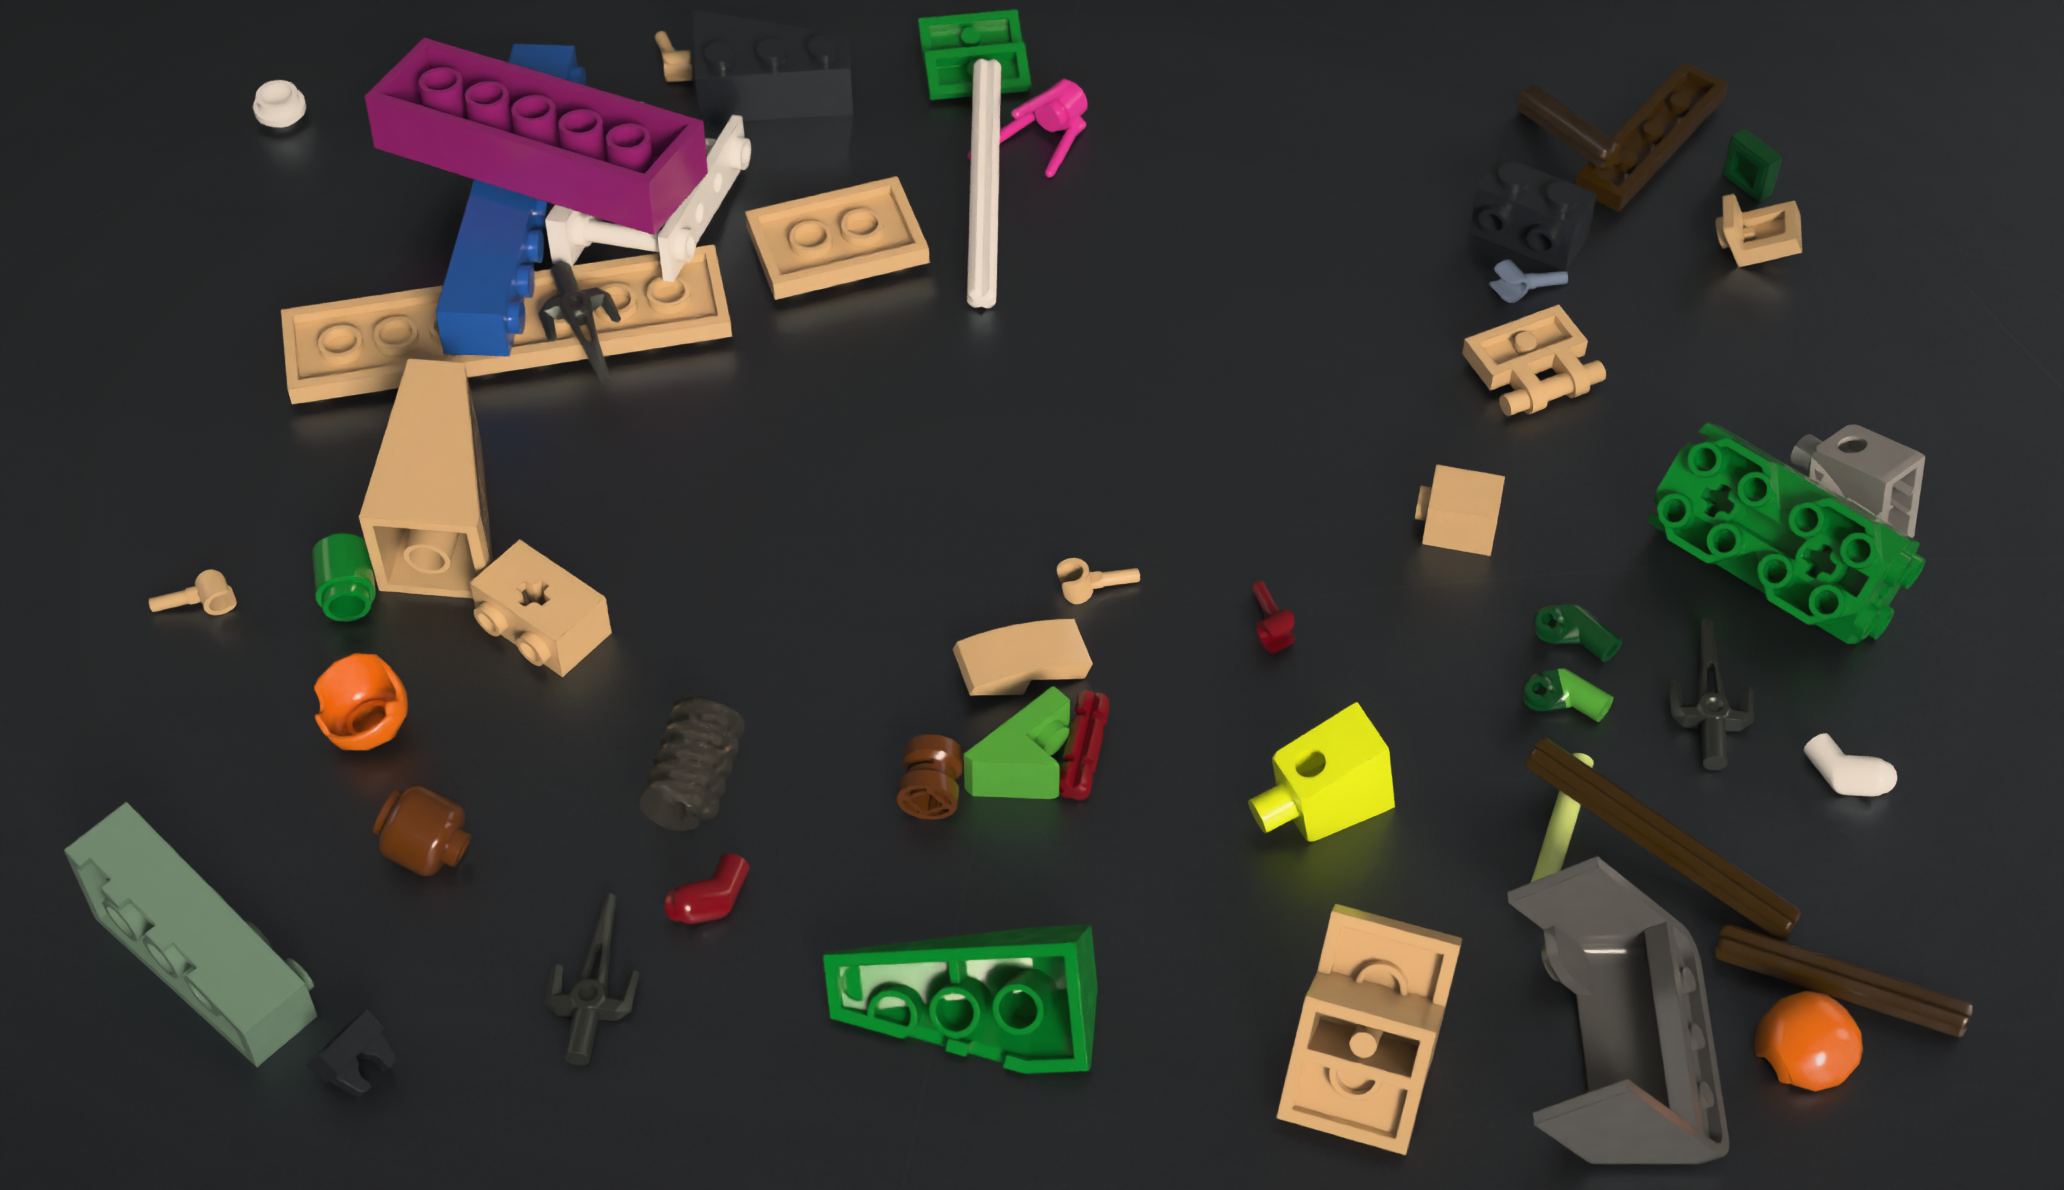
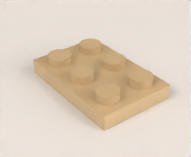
(836, 237)

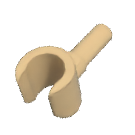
(676, 63)
(1080, 582)
(209, 589)

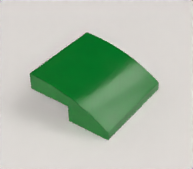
(956, 42)

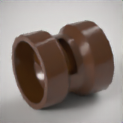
(930, 782)

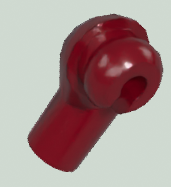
(708, 898)

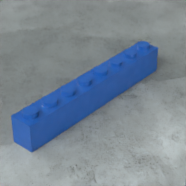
(498, 245)

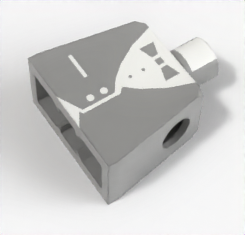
(1866, 471)

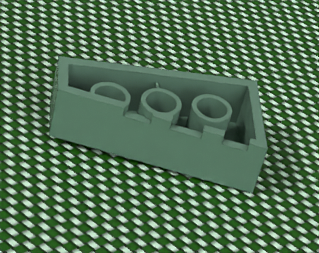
(190, 935)

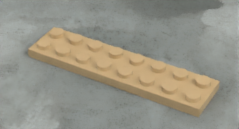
(367, 340)

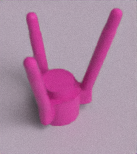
(1054, 110)

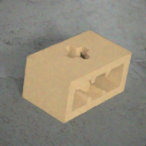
(540, 608)

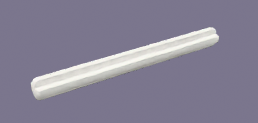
(984, 184)

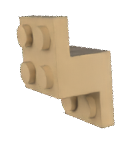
(1369, 1029)

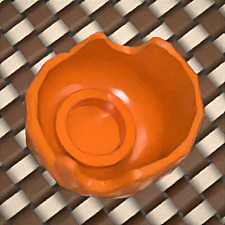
(360, 702)
(1809, 1041)

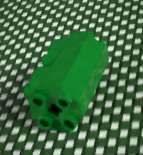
(1785, 535)

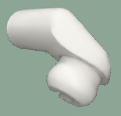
(1847, 772)

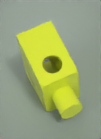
(1328, 778)

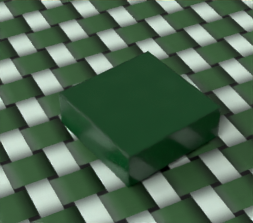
(1752, 165)

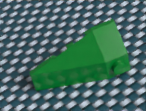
(991, 994)

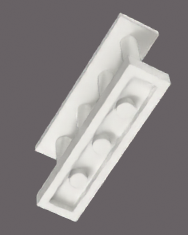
(676, 242)

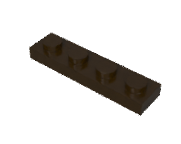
(1655, 134)

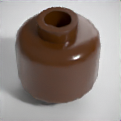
(422, 830)

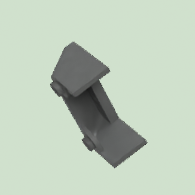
(1640, 1022)

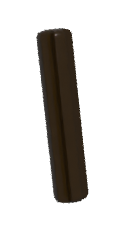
(1569, 127)

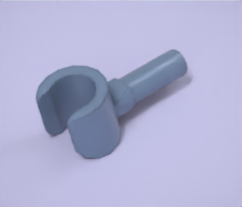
(1515, 283)

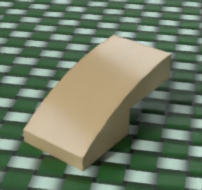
(1012, 656)

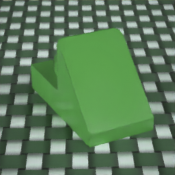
(1017, 755)

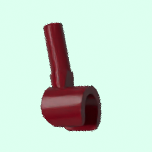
(1274, 630)

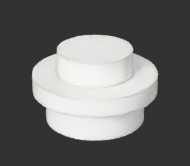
(278, 104)

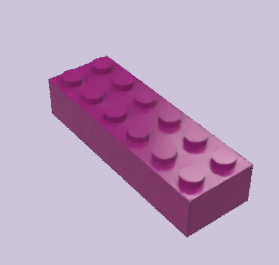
(538, 135)

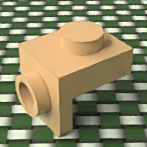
(1759, 233)

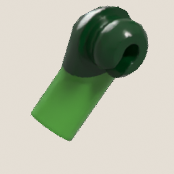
(1565, 689)

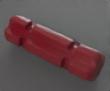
(1083, 745)

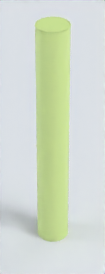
(1559, 832)

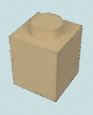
(1460, 509)

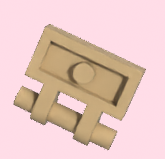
(1530, 346)

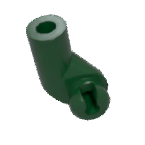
(1576, 626)

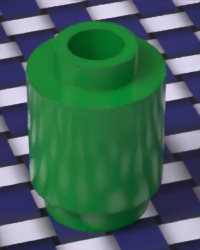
(343, 576)

